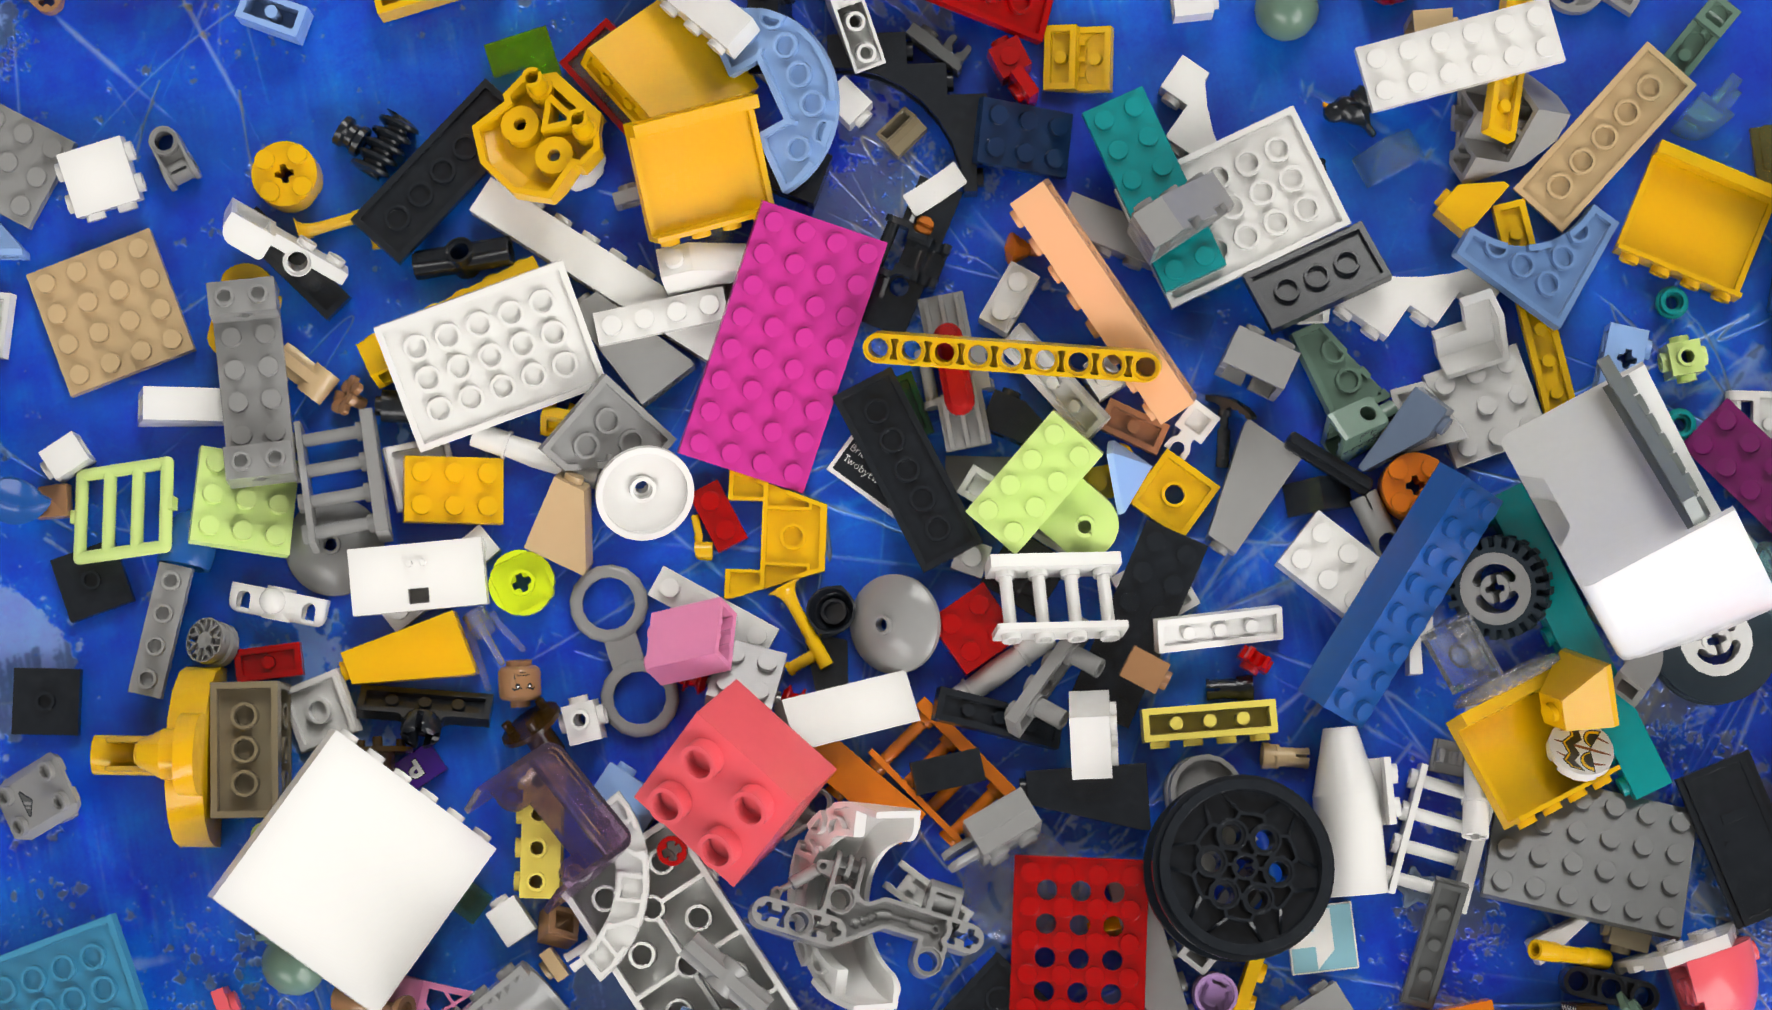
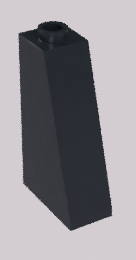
(1110, 800)

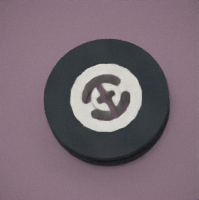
(1723, 683)

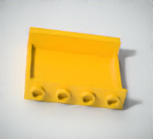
(660, 66)
(699, 168)
(1695, 222)
(1509, 758)

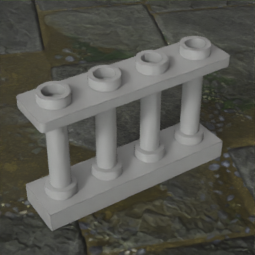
(371, 491)

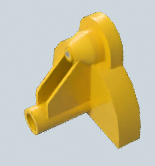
(174, 755)

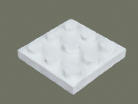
(1486, 406)

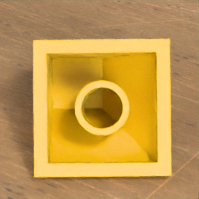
(1579, 693)

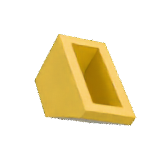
(1467, 204)

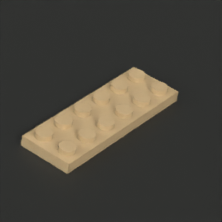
(1604, 137)

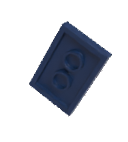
(1022, 138)

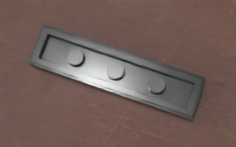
(1434, 942)

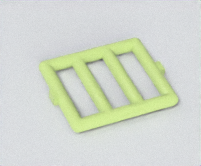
(137, 546)

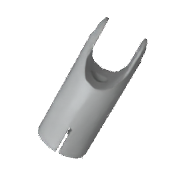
(1373, 518)

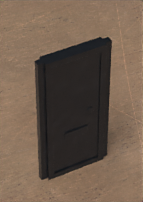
(1735, 832)

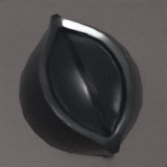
(830, 610)

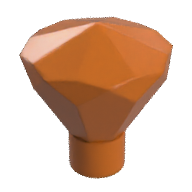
(1017, 248)

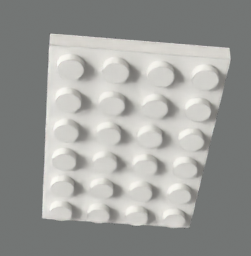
(1277, 194)
(490, 355)

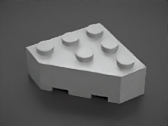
(1177, 215)

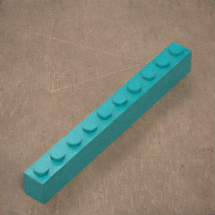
(1571, 628)

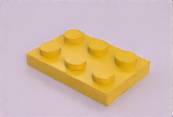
(453, 490)

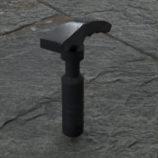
(1223, 433)

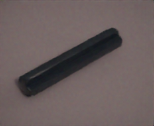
(1328, 463)

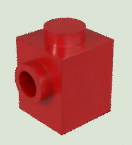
(1006, 55)

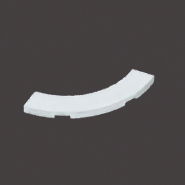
(629, 898)

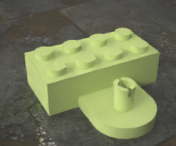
(1047, 492)

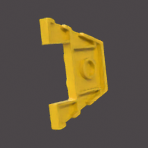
(790, 537)

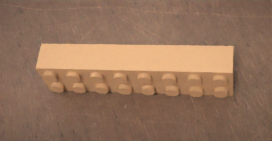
(1100, 296)

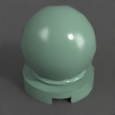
(1286, 18)
(285, 971)

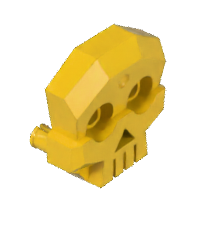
(523, 157)

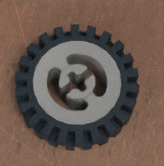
(1530, 582)

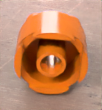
(1397, 475)

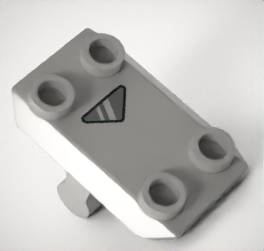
(39, 798)

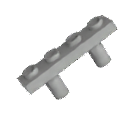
(161, 630)
(1038, 687)

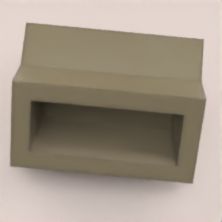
(901, 133)

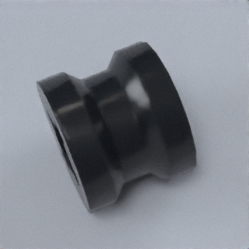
(351, 135)

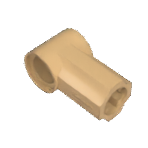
(310, 377)

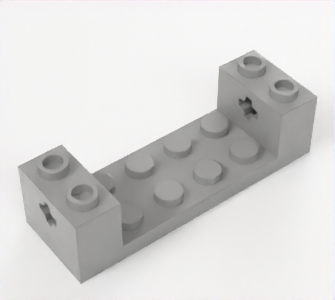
(252, 382)

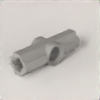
(725, 975)

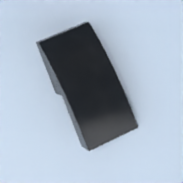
(947, 771)

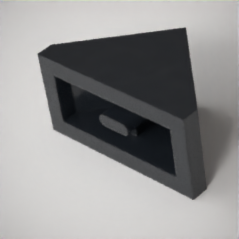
(1315, 494)

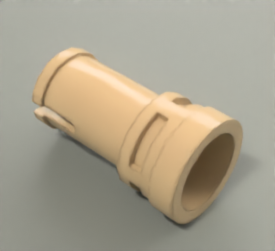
(1274, 756)

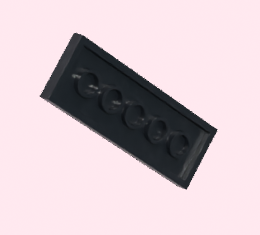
(430, 180)
(907, 470)
(1150, 588)

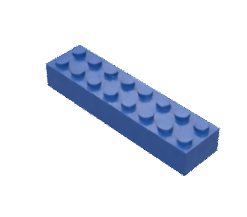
(1400, 595)

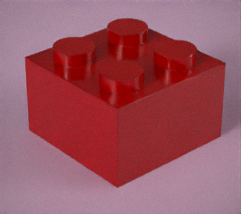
(969, 628)

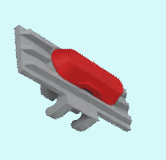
(962, 402)

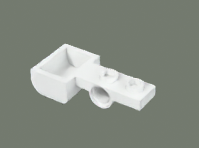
(255, 233)

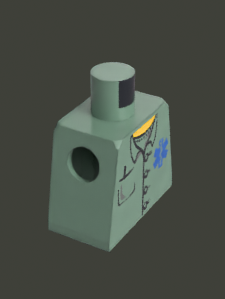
(1356, 427)

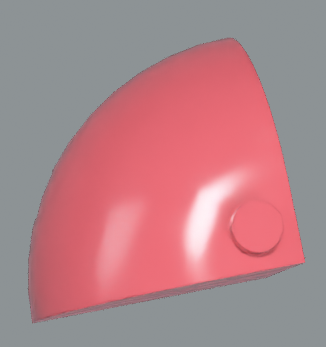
(1720, 979)

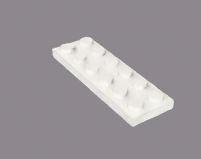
(1459, 55)

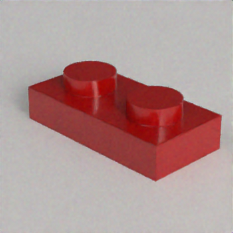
(718, 516)
(269, 662)

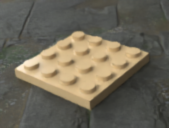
(111, 312)

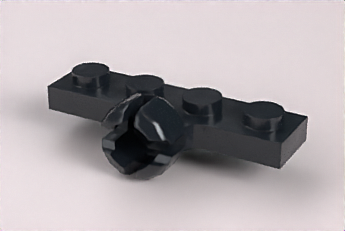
(424, 710)

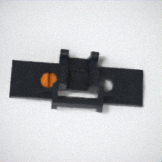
(918, 264)

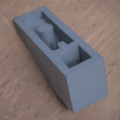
(1414, 424)

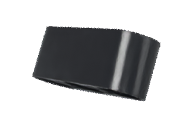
(1593, 982)

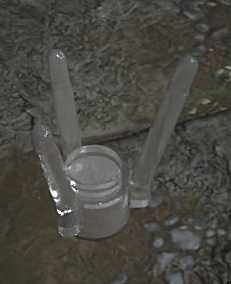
(480, 625)

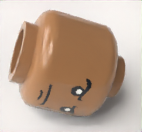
(519, 682)

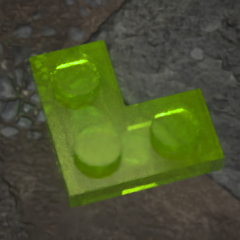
(523, 51)

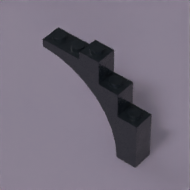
(928, 88)

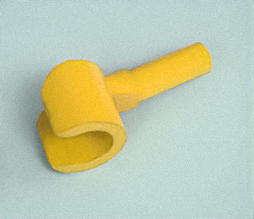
(702, 549)

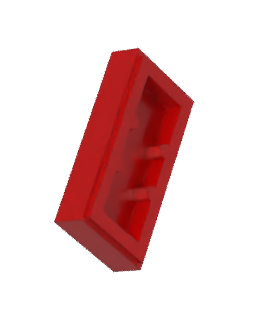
(1023, 87)

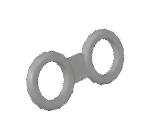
(622, 648)

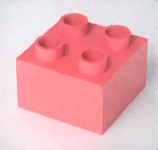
(734, 782)

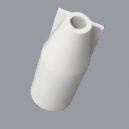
(1354, 803)

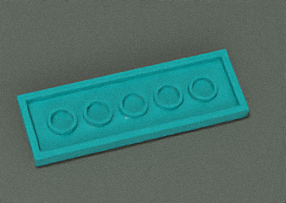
(1145, 167)

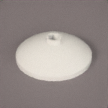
(646, 511)

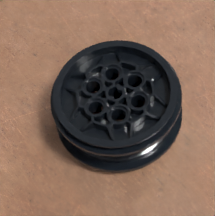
(1184, 891)

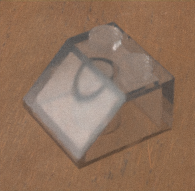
(1461, 653)

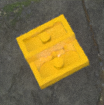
(1078, 59)

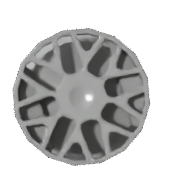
(214, 642)

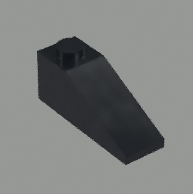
(1011, 417)

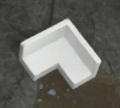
(1476, 340)

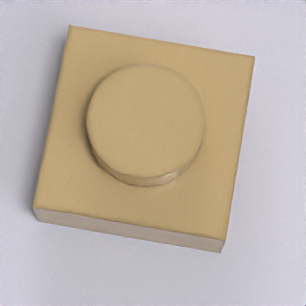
(553, 965)

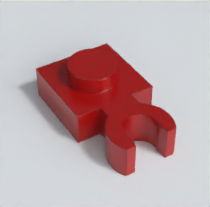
(1254, 661)

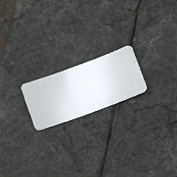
(935, 189)

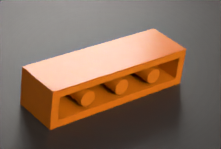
(859, 781)

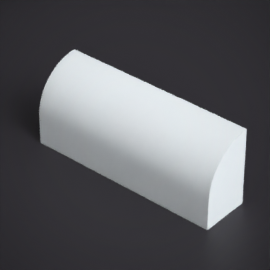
(850, 709)

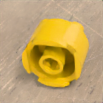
(272, 164)

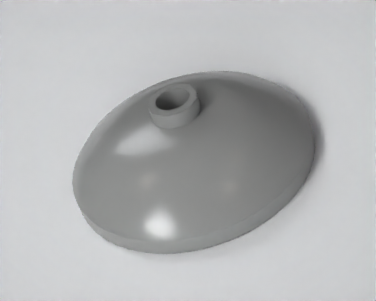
(329, 570)
(910, 619)

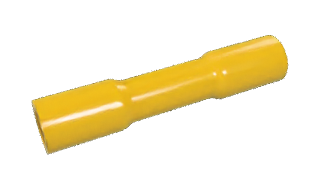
(1556, 952)

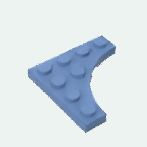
(1542, 275)

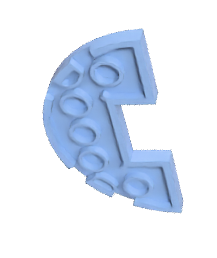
(803, 89)

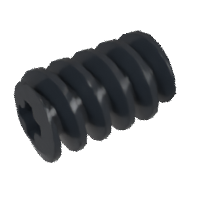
(385, 145)

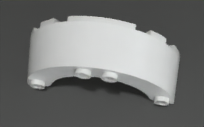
(855, 971)

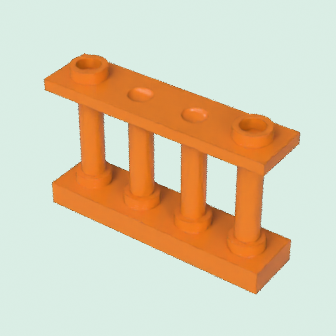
(950, 741)

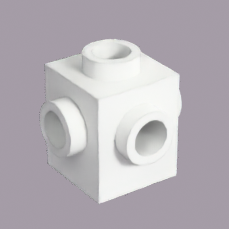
(571, 722)

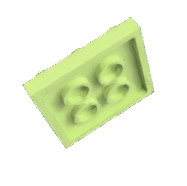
(239, 518)

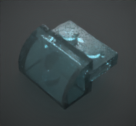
(1708, 113)

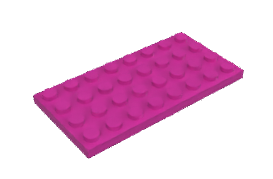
(782, 347)

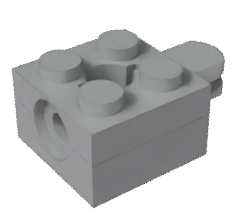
(996, 831)

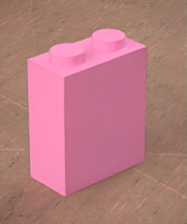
(690, 641)

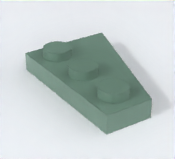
(1332, 371)

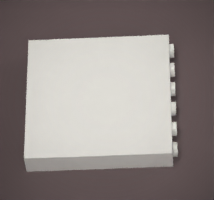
(353, 870)

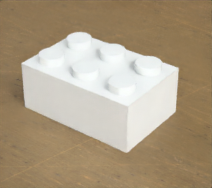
(1328, 563)

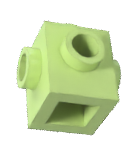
(1674, 367)

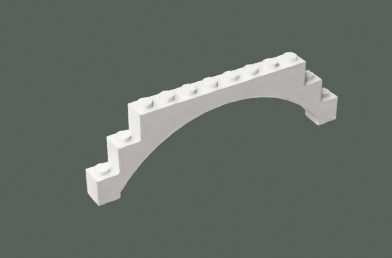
(1374, 310)

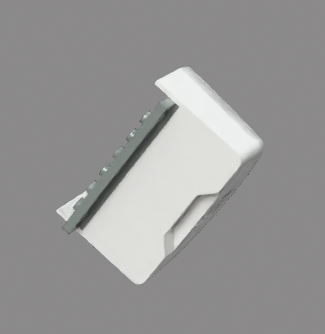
(1637, 517)

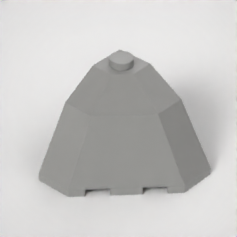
(1480, 156)

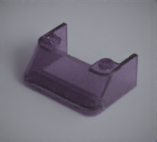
(568, 806)

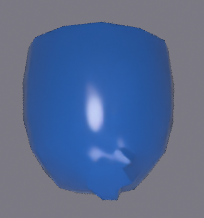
(185, 554)

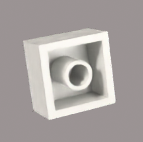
(1092, 734)

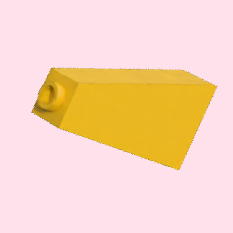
(419, 652)

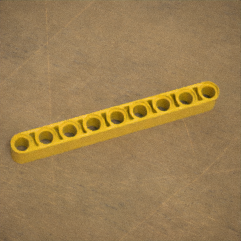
(996, 363)

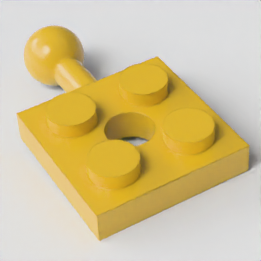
(1168, 472)

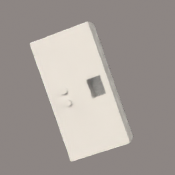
(418, 576)

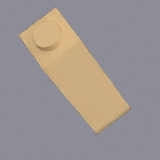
(565, 524)

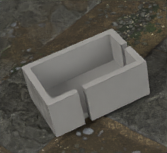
(1260, 357)

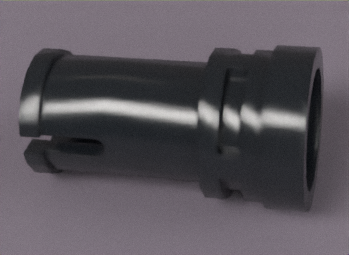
(1238, 688)

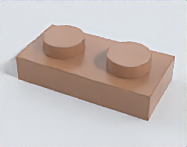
(1134, 427)

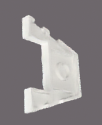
(1673, 952)

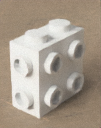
(101, 178)

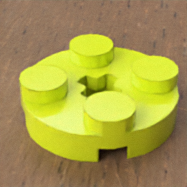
(539, 591)

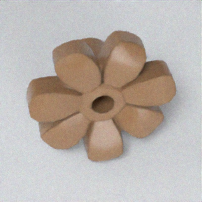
(349, 396)

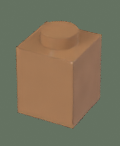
(1146, 670)

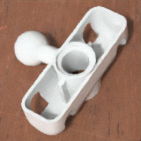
(278, 604)

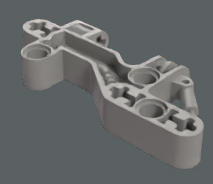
(925, 925)

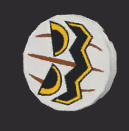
(1580, 753)

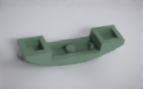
(1701, 34)

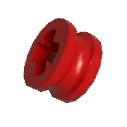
(681, 856)

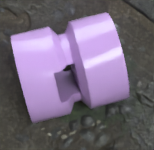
(1214, 992)

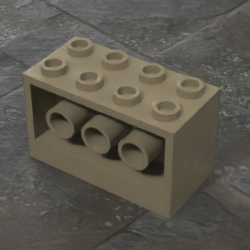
(249, 747)

